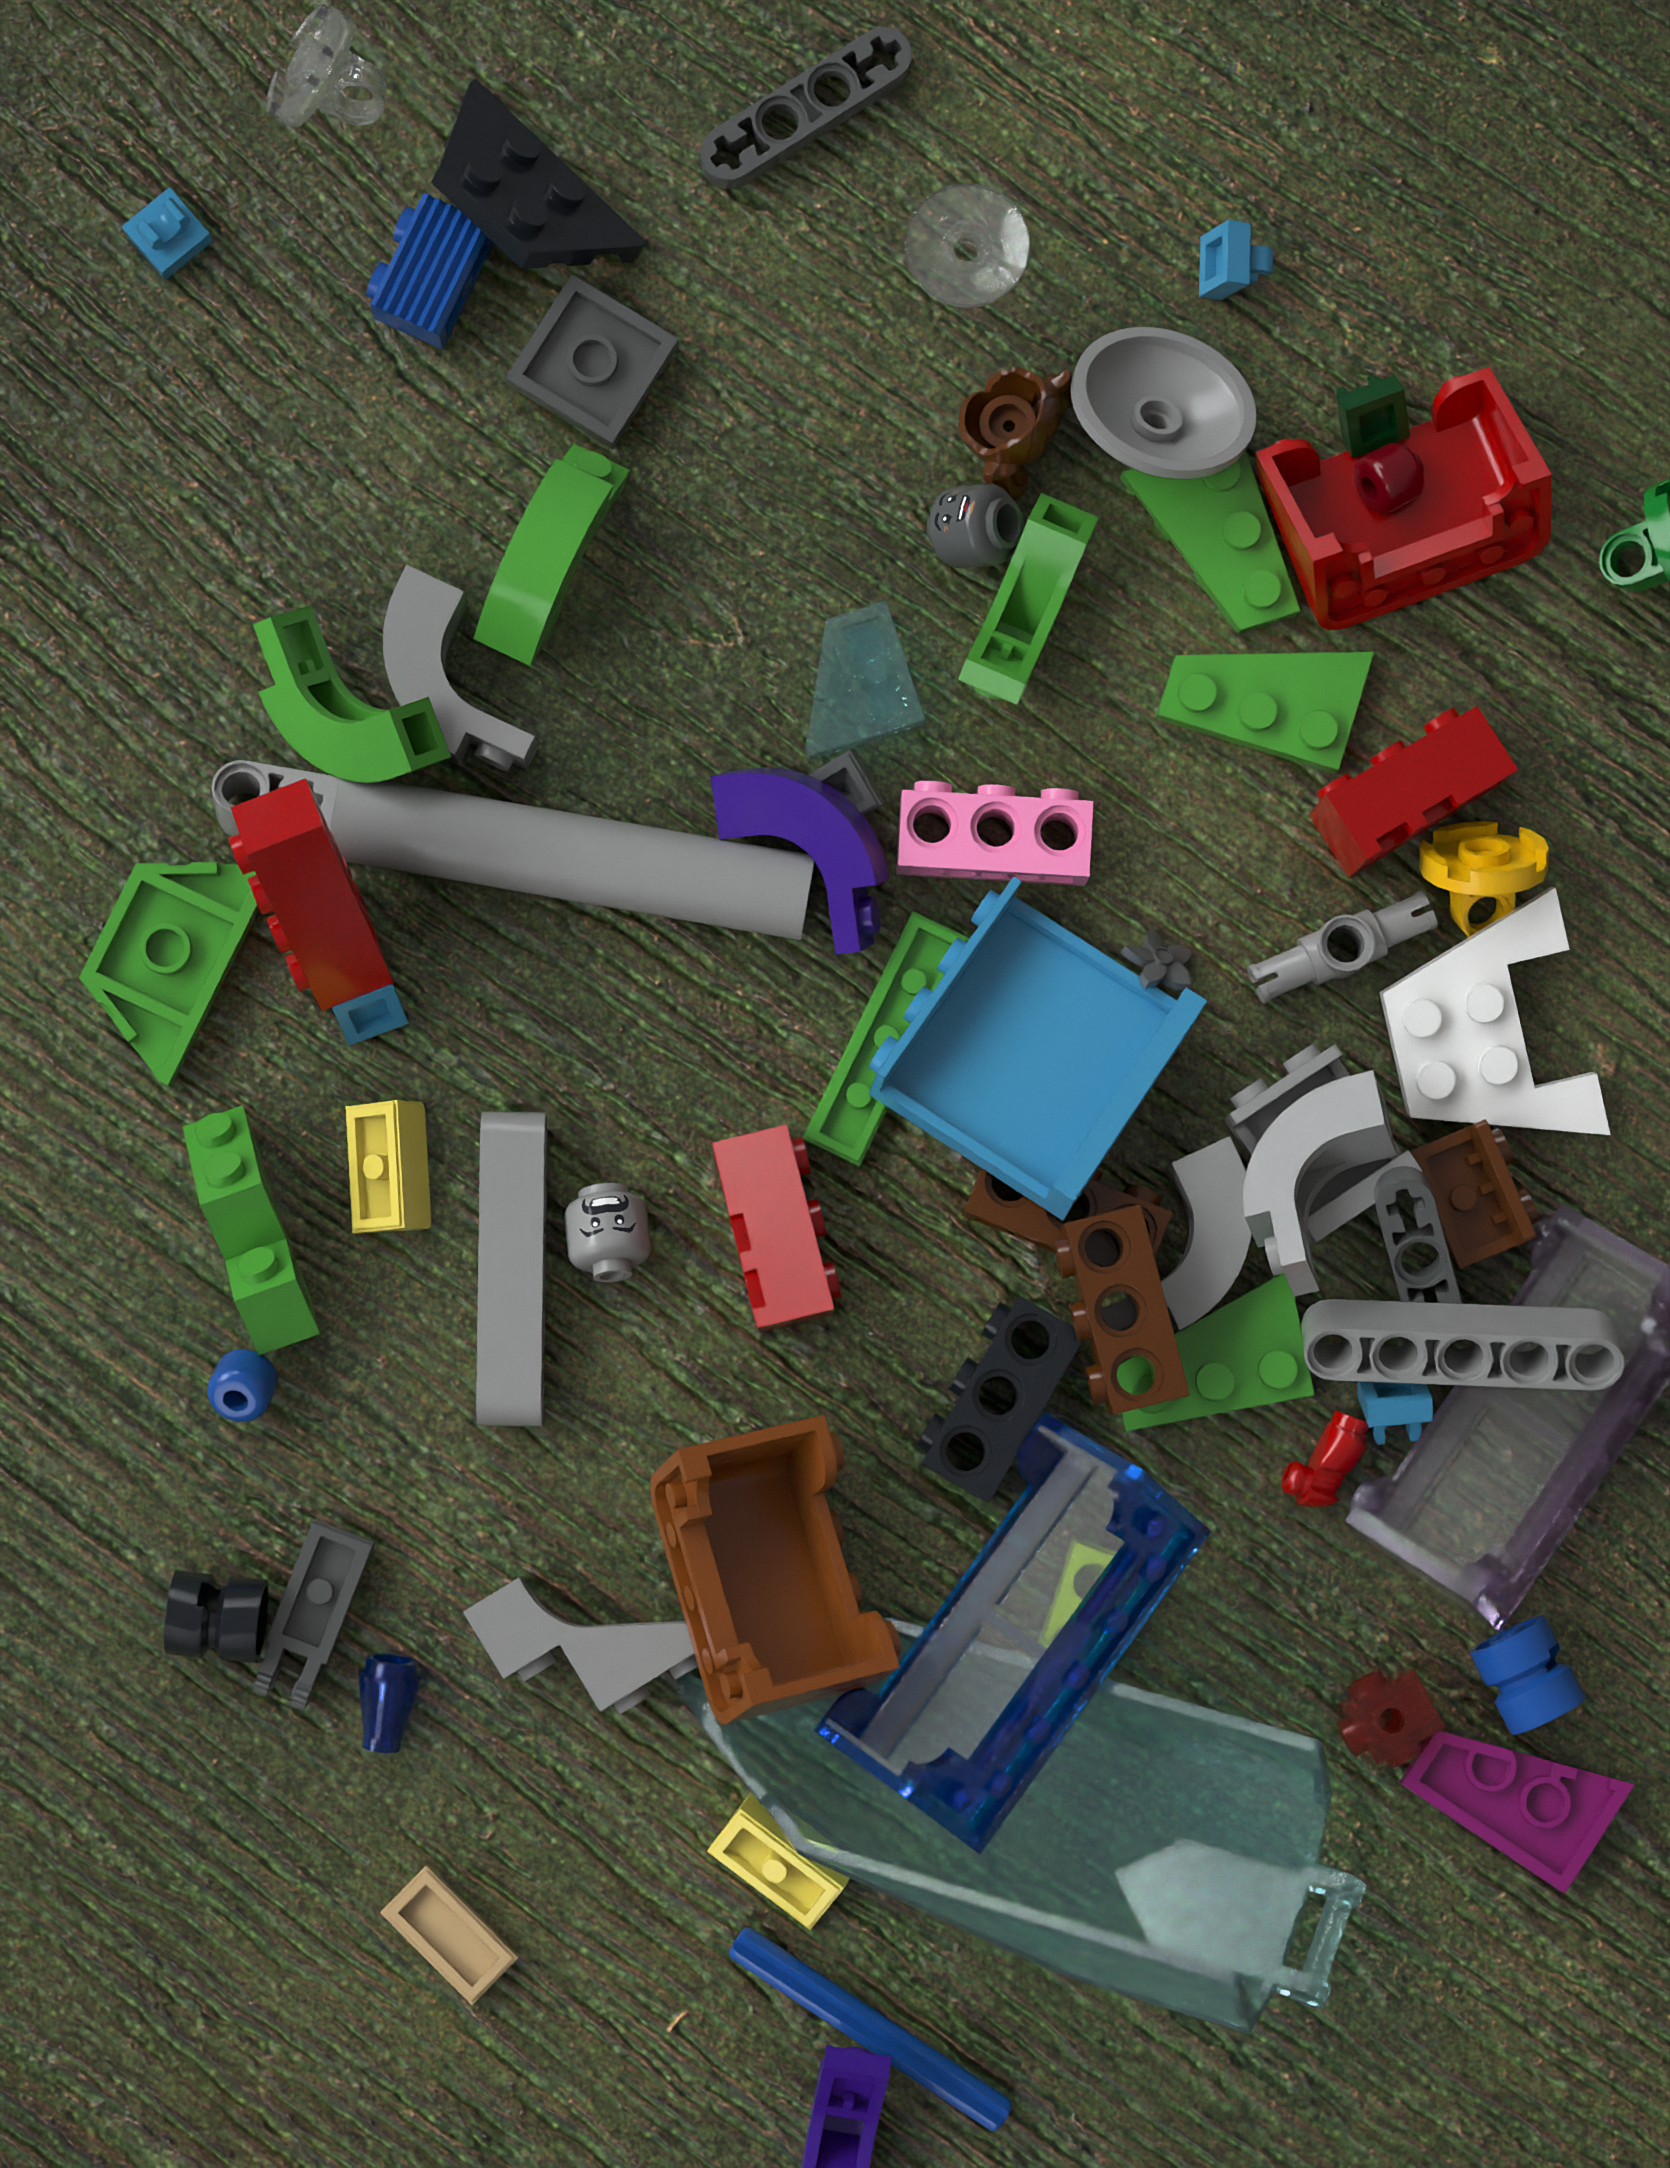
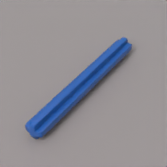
(870, 2028)

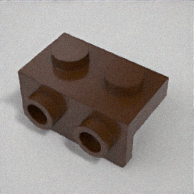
(1476, 1193)

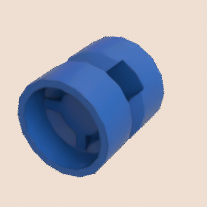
(1527, 1675)

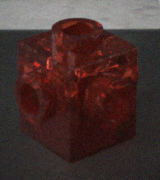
(1411, 1717)

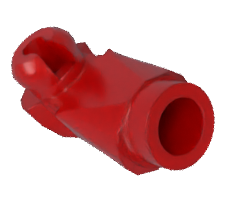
(1333, 1458)

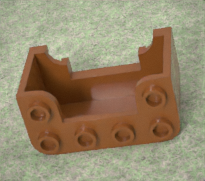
(767, 1572)

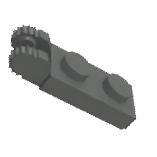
(314, 1606)

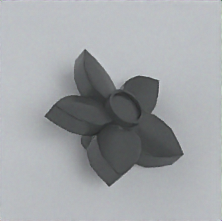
(1160, 963)

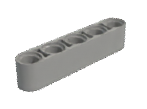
(511, 1269)
(1485, 1363)

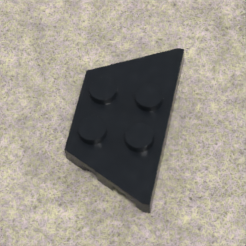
(524, 192)

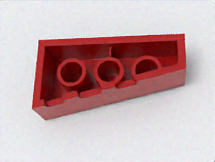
(311, 894)

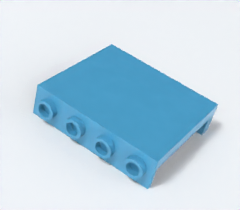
(1030, 1051)

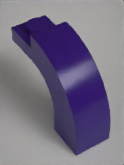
(820, 823)
(845, 2108)

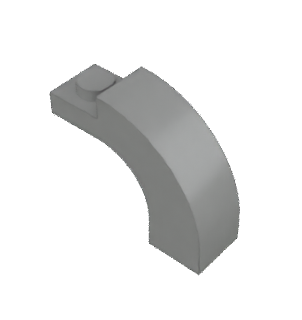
(415, 649)
(1298, 1154)
(1217, 1236)

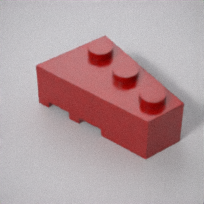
(1410, 788)

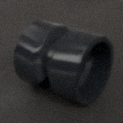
(216, 1616)

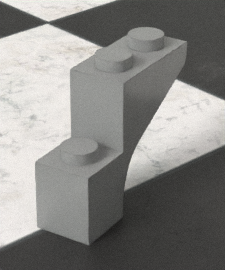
(608, 1658)

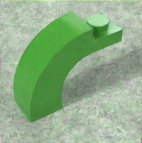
(547, 551)
(1028, 600)
(328, 721)

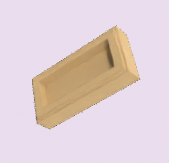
(449, 1934)

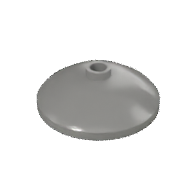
(1163, 403)

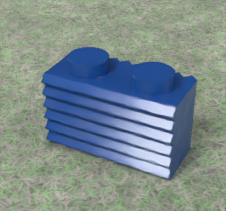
(429, 272)

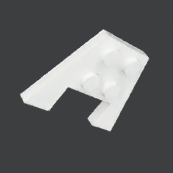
(1463, 1038)

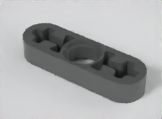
(1426, 1230)

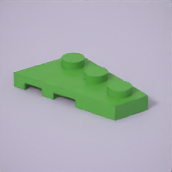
(1224, 539)
(1270, 701)
(1231, 1360)

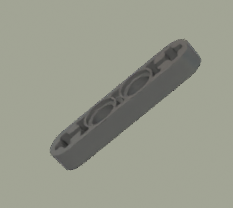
(812, 116)

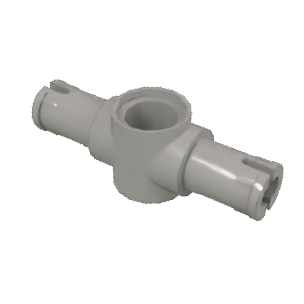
(1369, 930)

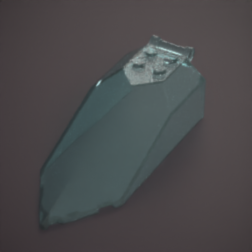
(1141, 1859)

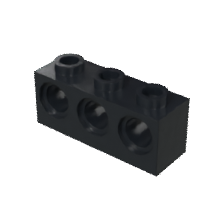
(1032, 1386)

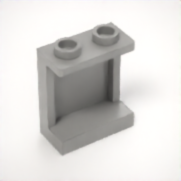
(1259, 1106)

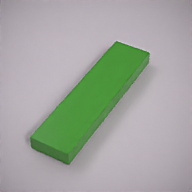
(847, 1113)

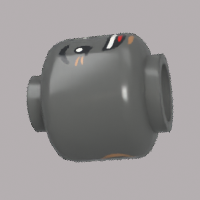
(974, 525)

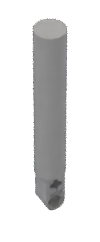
(546, 850)

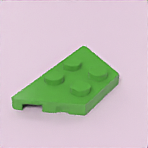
(169, 955)

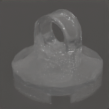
(322, 70)

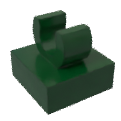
(1372, 415)

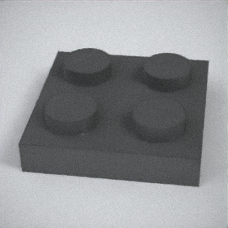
(592, 361)

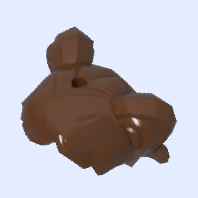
(1016, 400)

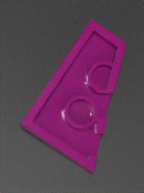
(1518, 1803)

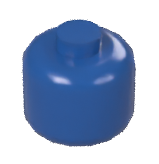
(242, 1385)

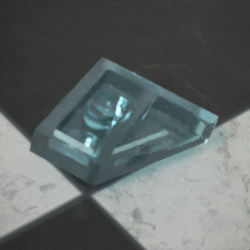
(861, 683)

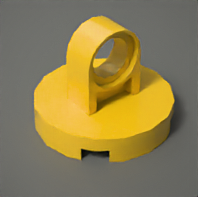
(1480, 863)

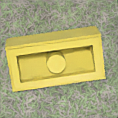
(388, 1167)
(765, 1859)

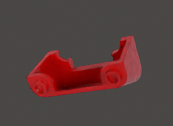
(1477, 513)

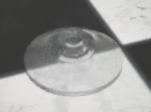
(973, 217)

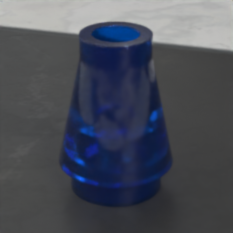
(386, 1698)

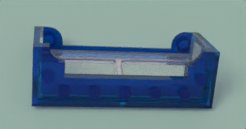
(1021, 1636)

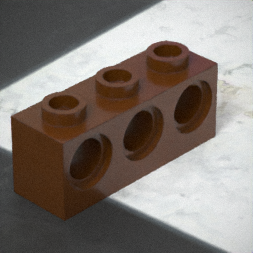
(1039, 1227)
(1138, 1279)

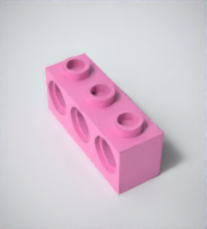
(968, 857)

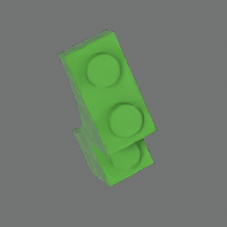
(249, 1231)

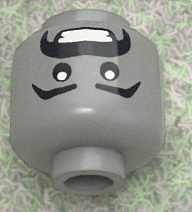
(607, 1231)

